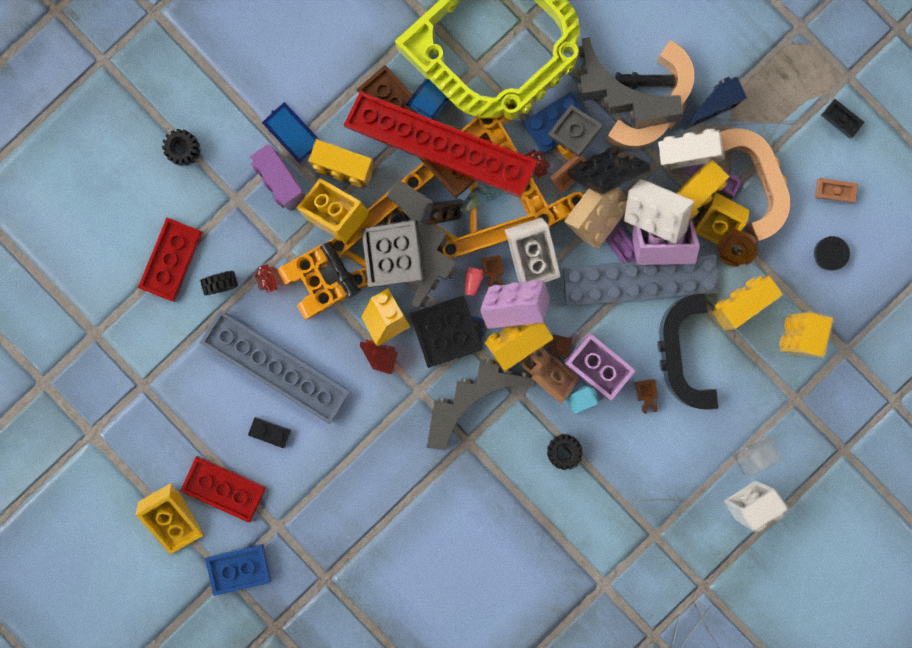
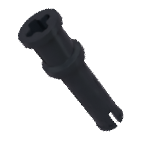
(635, 80)
(344, 278)

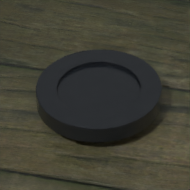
(831, 253)

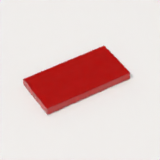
(170, 259)
(223, 489)

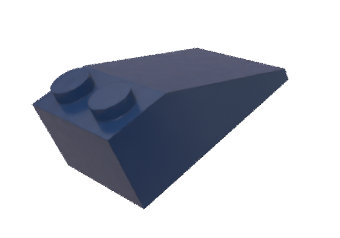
(724, 97)

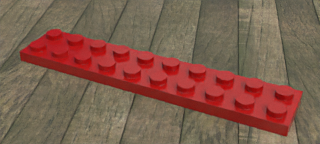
(441, 144)

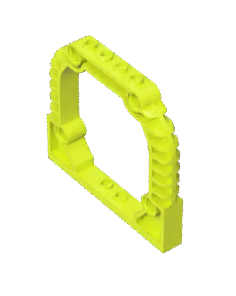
(418, 46)

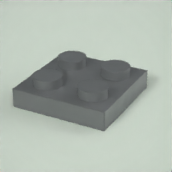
(575, 131)

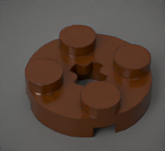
(741, 239)

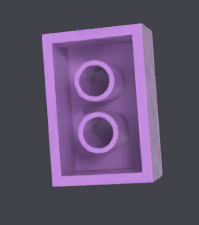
(277, 177)

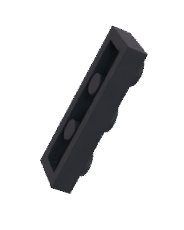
(442, 211)

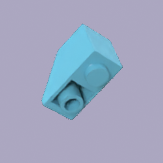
(582, 399)

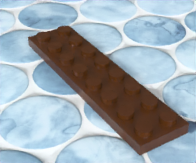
(390, 89)

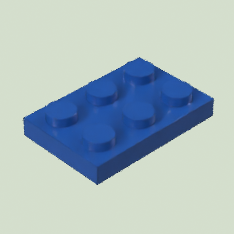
(543, 121)
(238, 569)

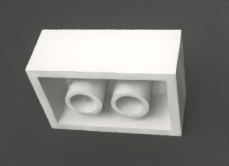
(691, 149)
(658, 211)
(533, 251)
(756, 506)

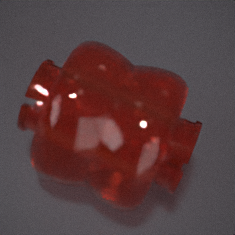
(543, 164)
(267, 278)

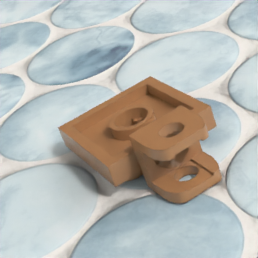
(544, 370)

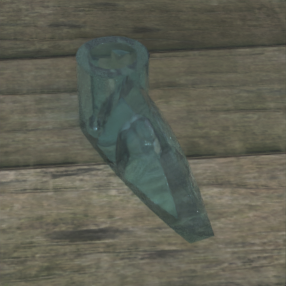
(479, 196)

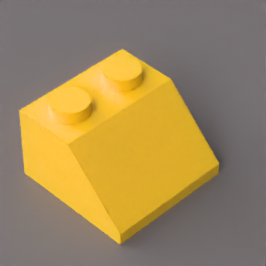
(721, 217)
(384, 317)

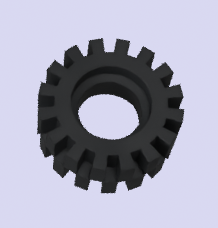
(171, 141)
(218, 283)
(572, 460)

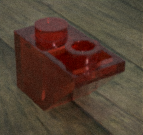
(380, 358)

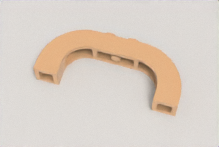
(679, 64)
(770, 176)

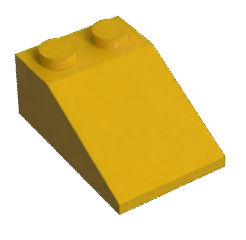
(169, 518)

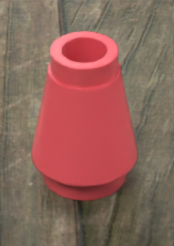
(473, 279)

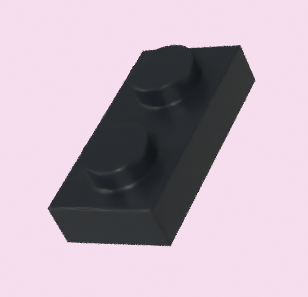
(842, 118)
(269, 432)

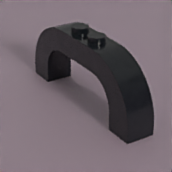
(671, 353)

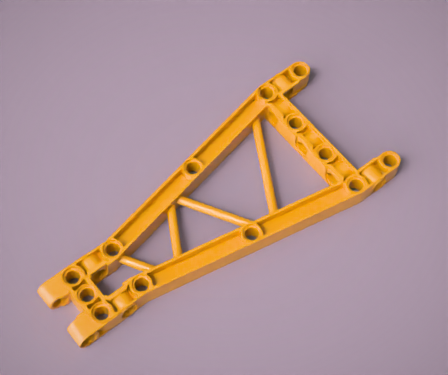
(384, 208)

